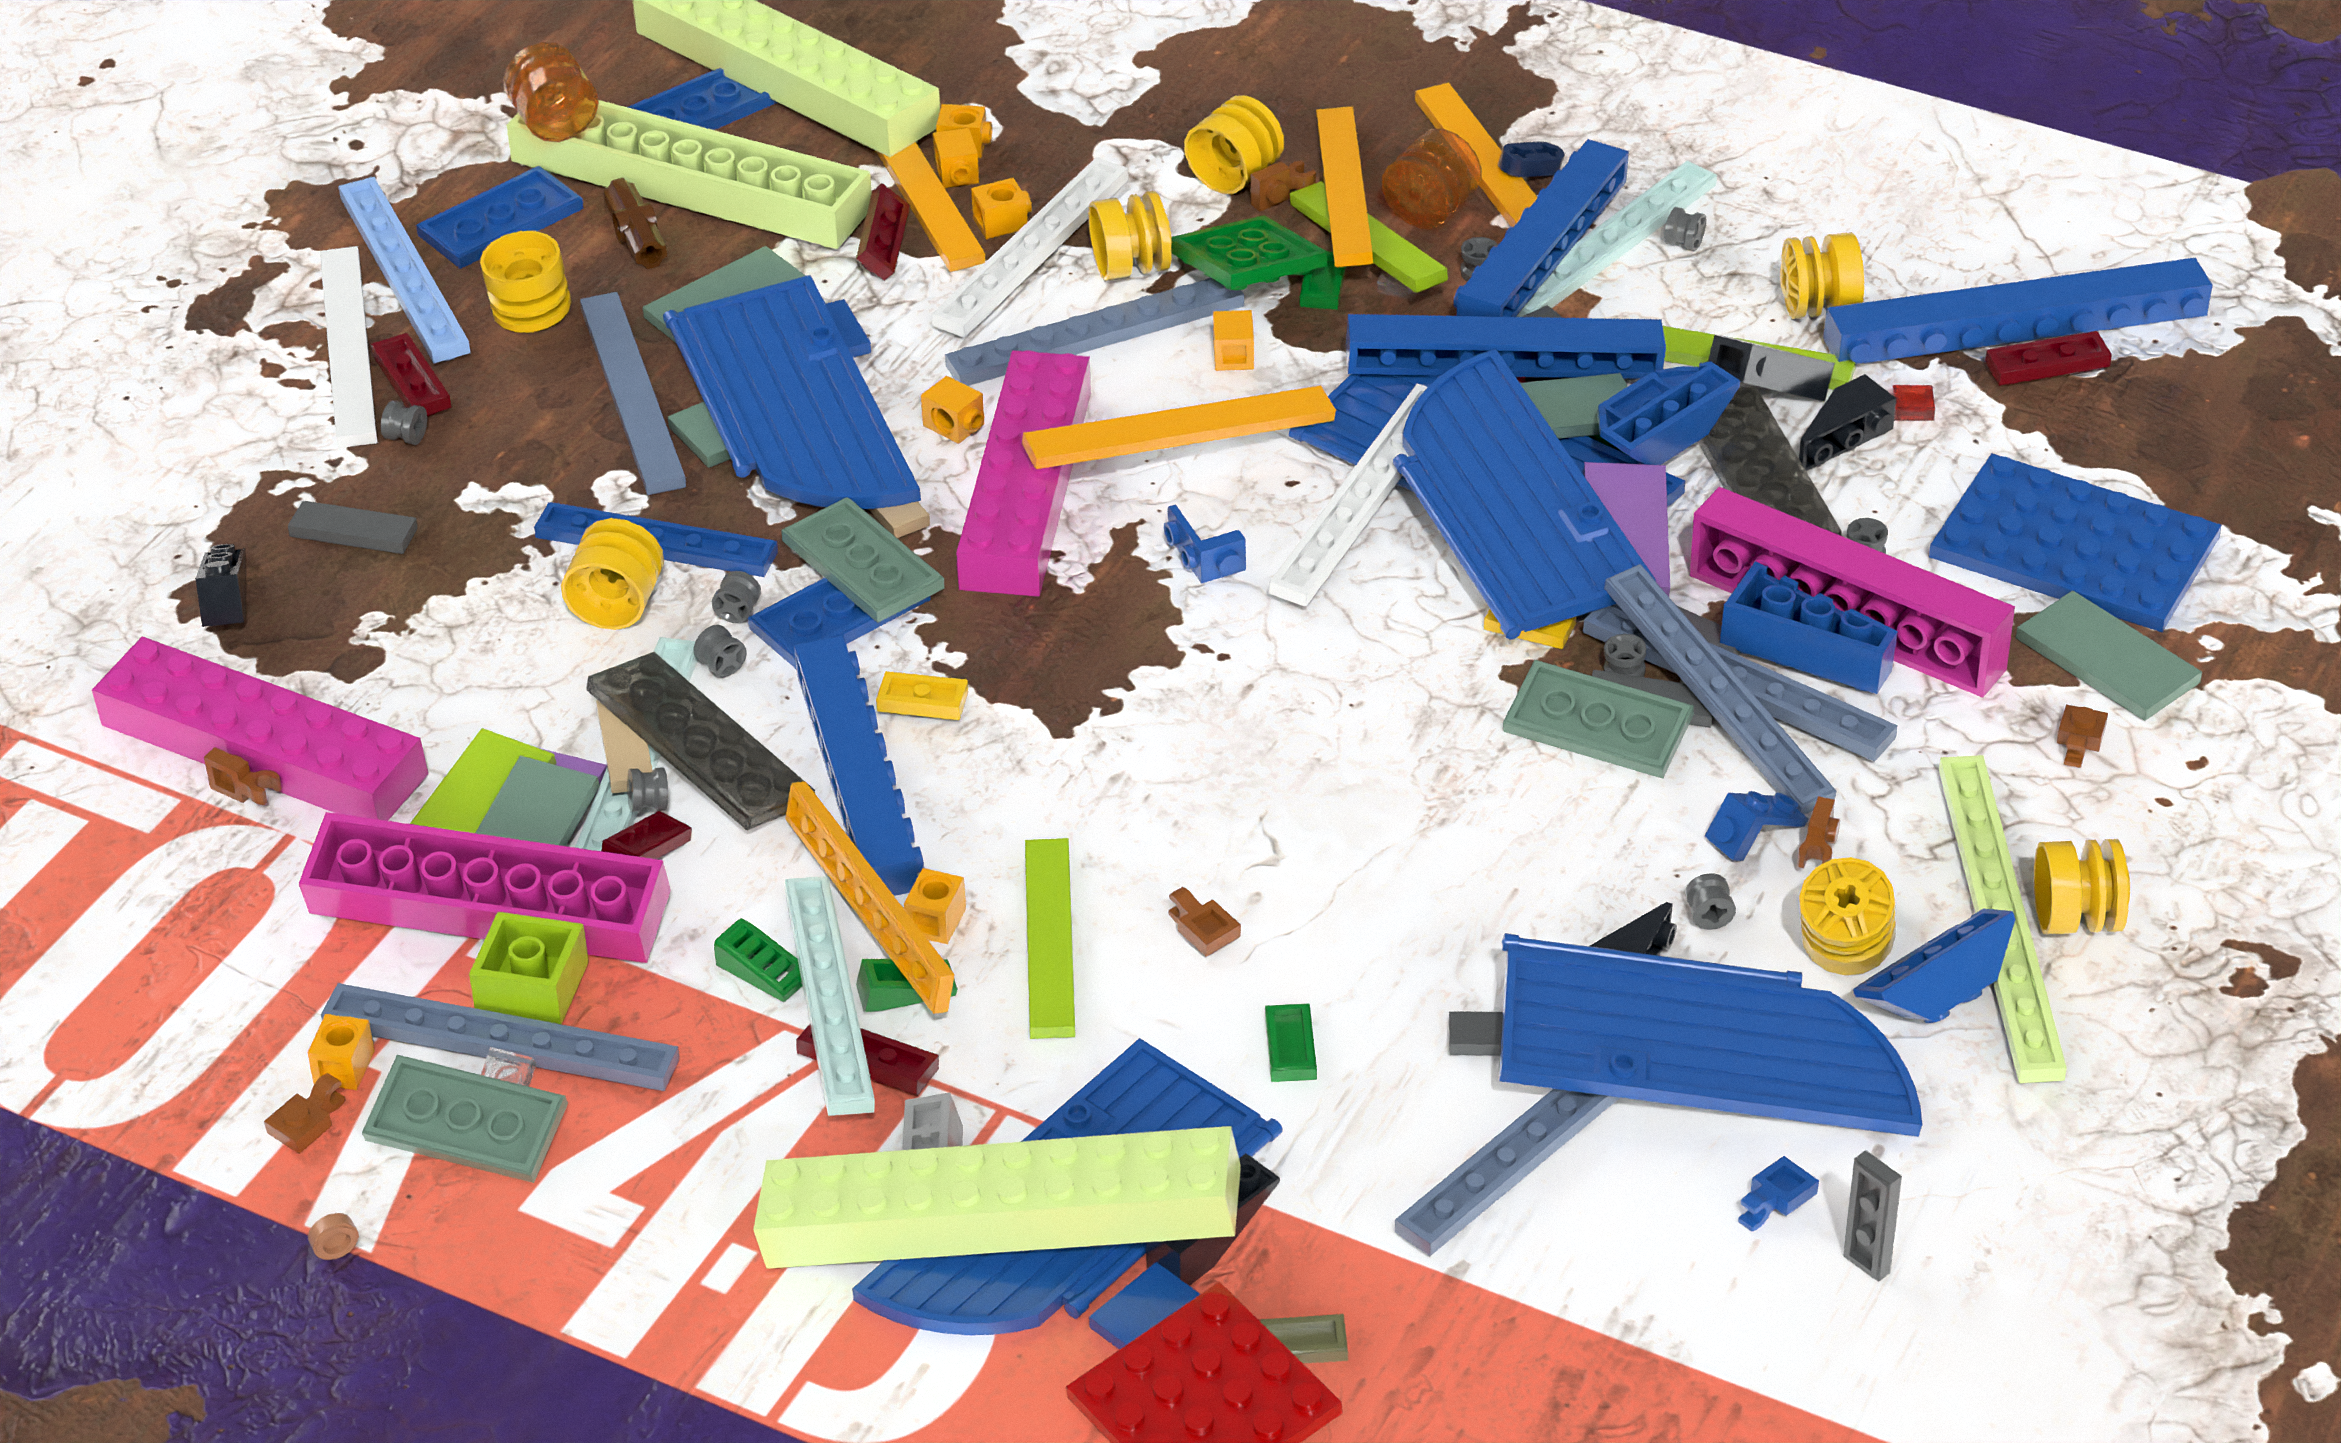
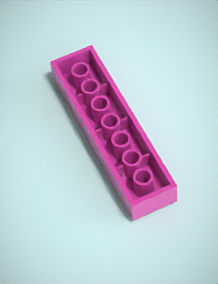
(1012, 503)
(1939, 623)
(314, 747)
(462, 880)

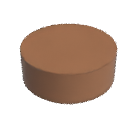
(333, 1236)

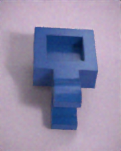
(1777, 1187)

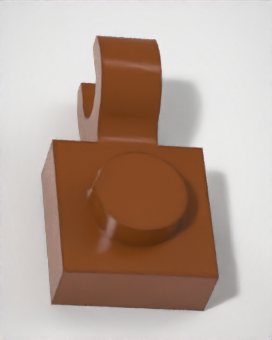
(1274, 183)
(2081, 730)
(233, 778)
(1821, 830)
(1203, 925)
(303, 1119)

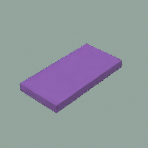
(1638, 504)

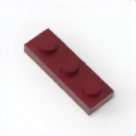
(883, 232)
(2048, 358)
(410, 374)
(887, 1060)

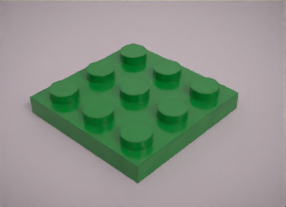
(1248, 252)

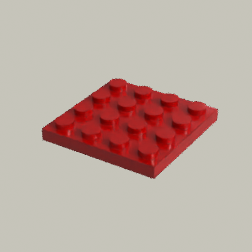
(1205, 1379)

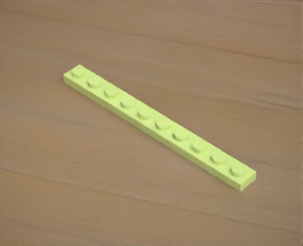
(1994, 886)

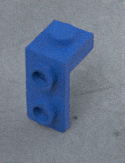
(1208, 557)
(1743, 817)

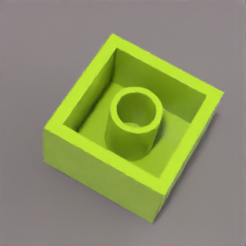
(529, 967)

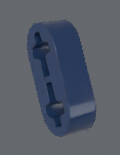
(1531, 159)

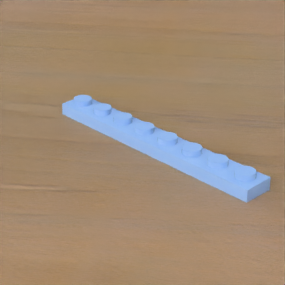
(404, 270)

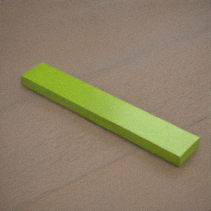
(1389, 249)
(1694, 347)
(1049, 939)

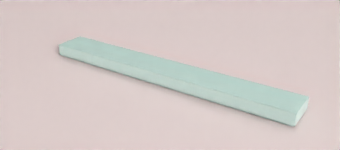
(1622, 233)
(611, 810)
(829, 997)

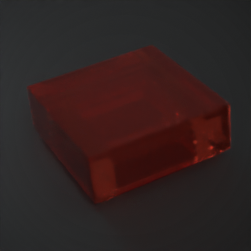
(1914, 402)

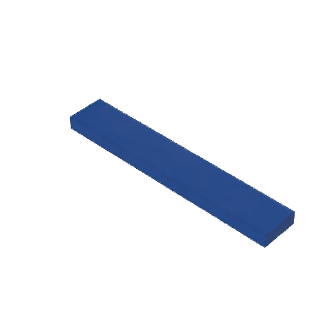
(678, 541)

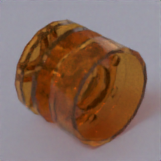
(550, 92)
(1431, 178)

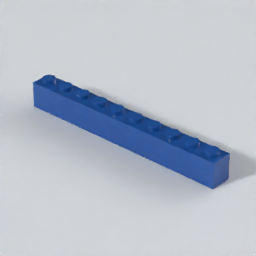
(2017, 311)

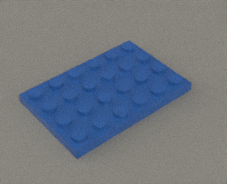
(2077, 537)

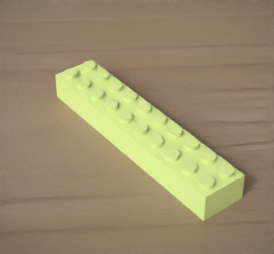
(797, 68)
(707, 172)
(999, 1197)

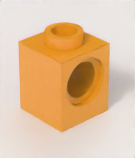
(966, 116)
(955, 158)
(1000, 207)
(1233, 340)
(952, 409)
(936, 904)
(341, 1049)

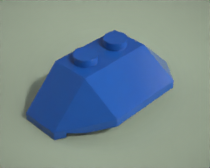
(1666, 411)
(1943, 970)

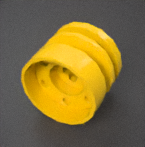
(1234, 144)
(1138, 234)
(1814, 275)
(525, 281)
(612, 574)
(2091, 886)
(1847, 916)

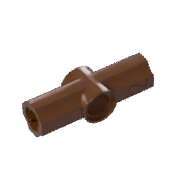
(635, 223)

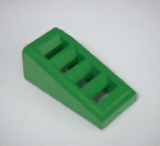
(742, 941)
(885, 987)

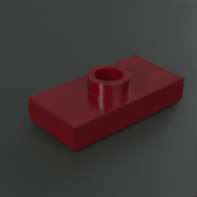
(649, 837)

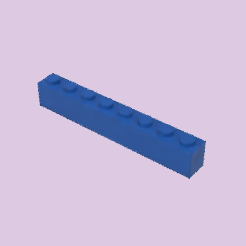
(1544, 232)
(1525, 343)
(856, 761)

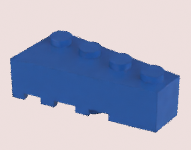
(1806, 632)

